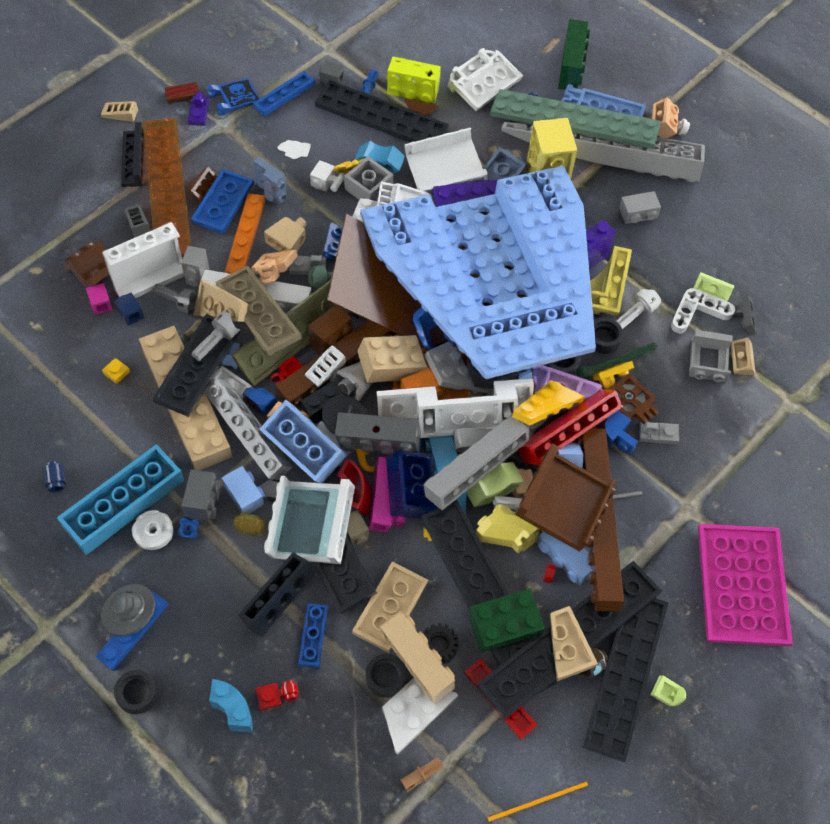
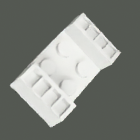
(397, 192)

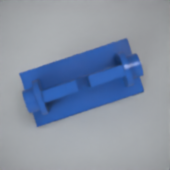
(332, 241)

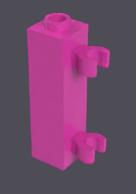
(379, 512)

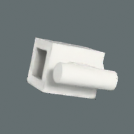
(324, 176)

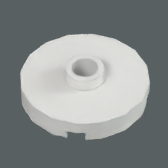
(152, 520)

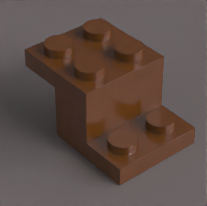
(89, 264)

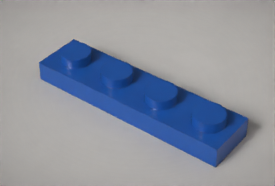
(283, 93)
(120, 646)

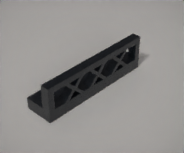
(137, 158)

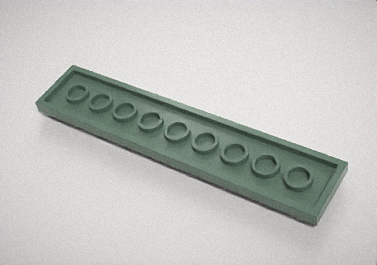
(582, 119)

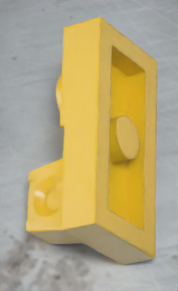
(606, 376)

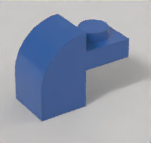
(615, 432)

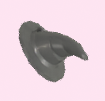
(128, 610)

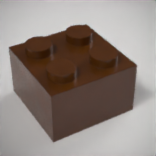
(329, 329)

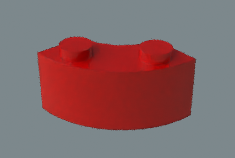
(362, 491)

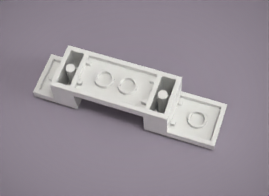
(445, 416)

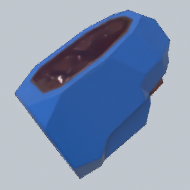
(259, 399)

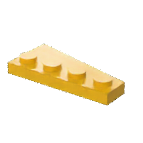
(546, 401)

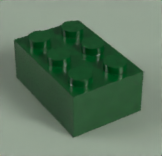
(505, 620)

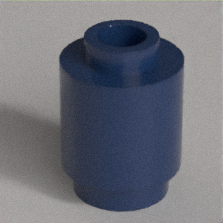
(54, 477)

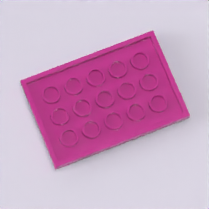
(744, 585)

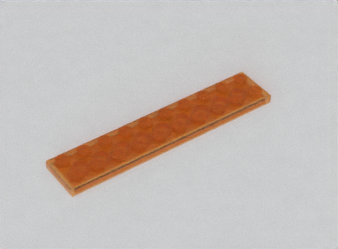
(166, 178)

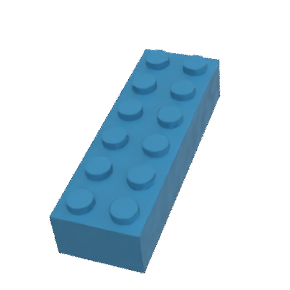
(121, 499)

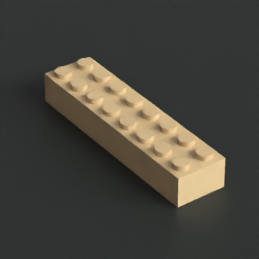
(201, 431)

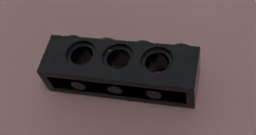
(277, 594)

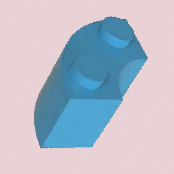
(387, 157)
(232, 703)

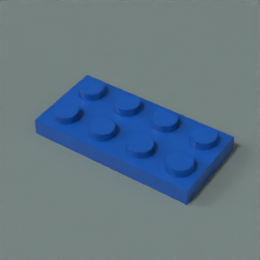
(222, 201)

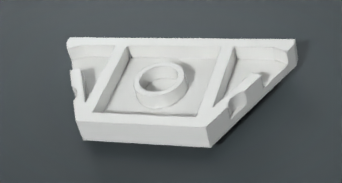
(411, 713)

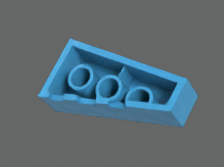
(443, 453)

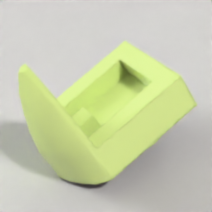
(668, 692)

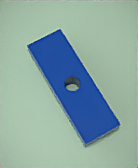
(312, 646)

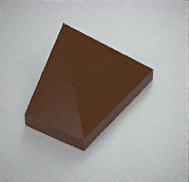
(421, 107)
(202, 183)

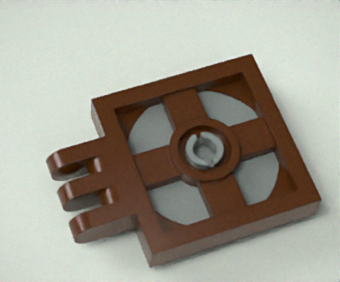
(635, 399)

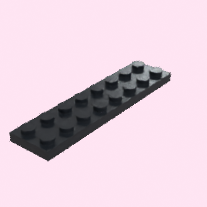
(378, 113)
(625, 682)

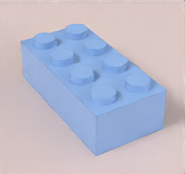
(303, 442)

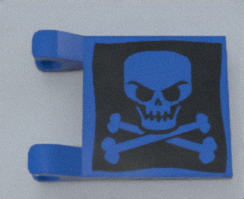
(235, 94)

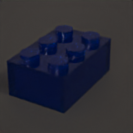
(406, 480)

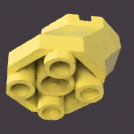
(507, 530)

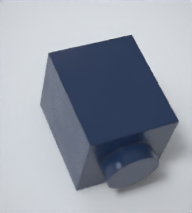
(129, 308)

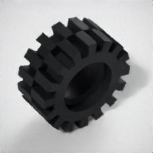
(448, 635)

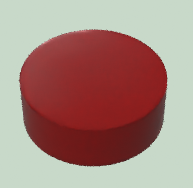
(549, 573)

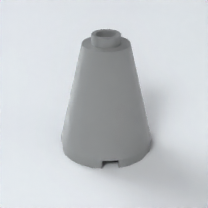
(351, 381)

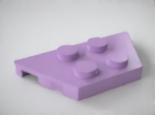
(544, 374)

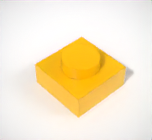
(116, 370)

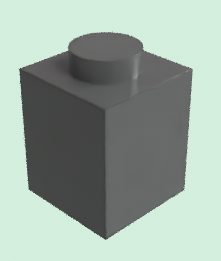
(331, 72)

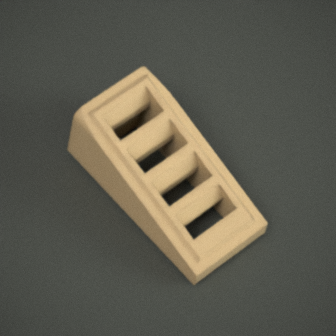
(128, 111)

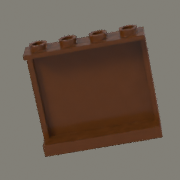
(565, 500)

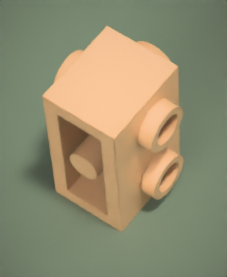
(668, 115)

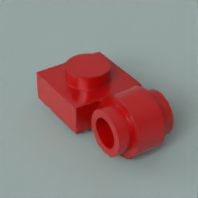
(270, 695)

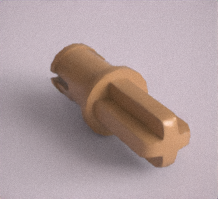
(421, 774)

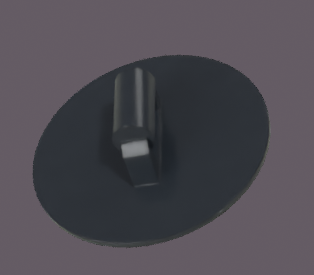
(340, 404)

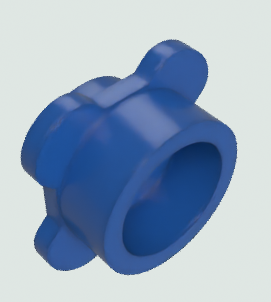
(192, 532)

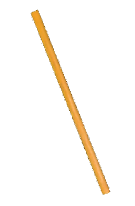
(535, 802)

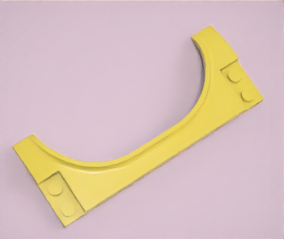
(609, 285)

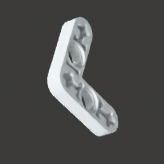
(693, 304)

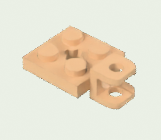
(272, 264)

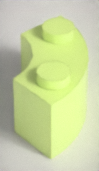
(498, 482)

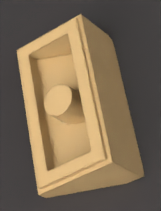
(743, 357)

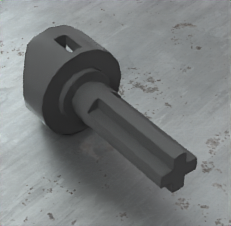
(184, 300)

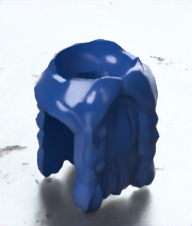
(423, 324)

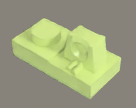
(714, 286)

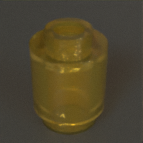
(249, 524)

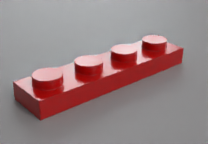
(520, 721)

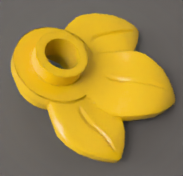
(346, 166)

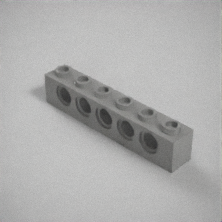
(247, 429)

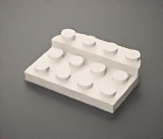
(482, 77)

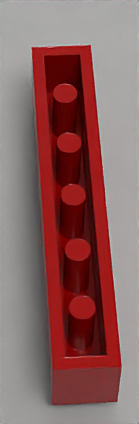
(570, 425)

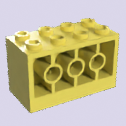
(551, 146)

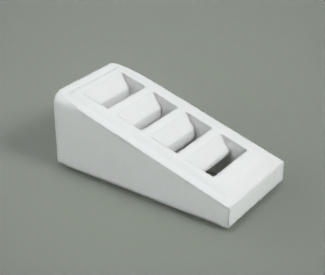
(327, 356)

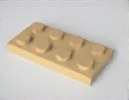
(395, 593)

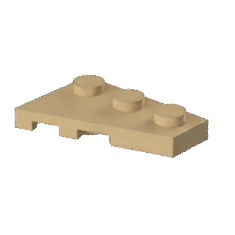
(569, 645)

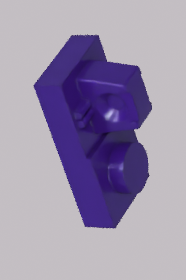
(198, 110)

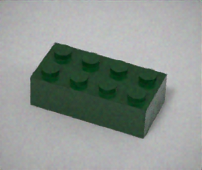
(574, 54)

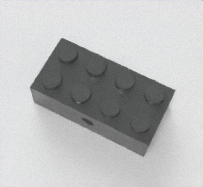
(377, 433)

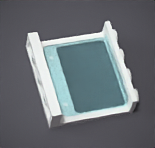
(310, 520)

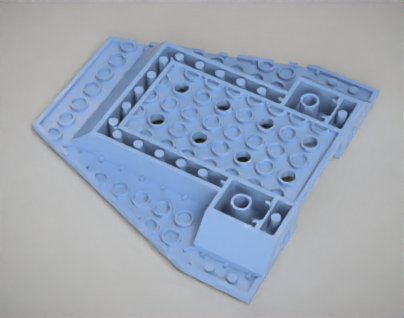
(539, 237)

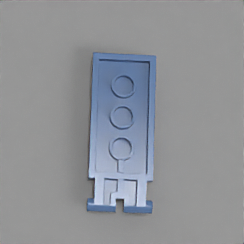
(602, 101)

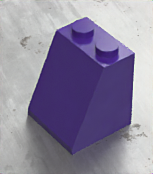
(599, 242)

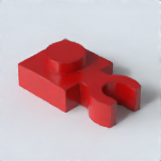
(286, 369)

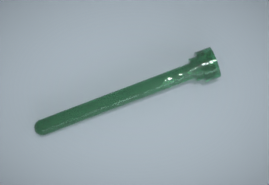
(587, 371)

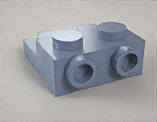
(505, 165)
(271, 181)

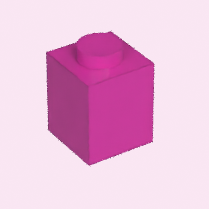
(99, 299)

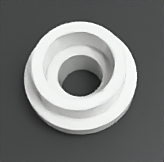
(682, 127)

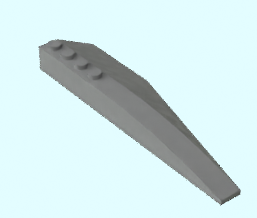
(667, 158)

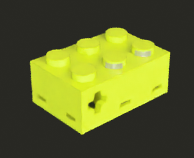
(413, 80)

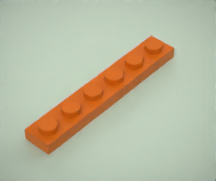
(245, 233)

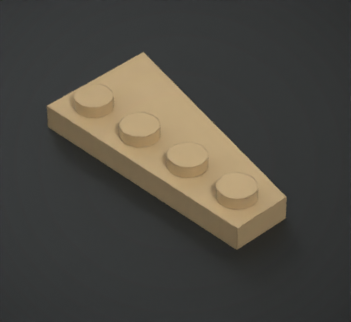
(214, 300)

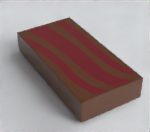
(181, 92)

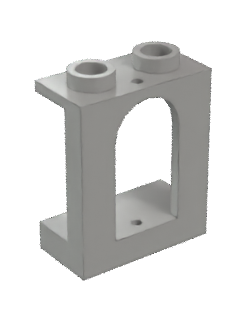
(712, 341)

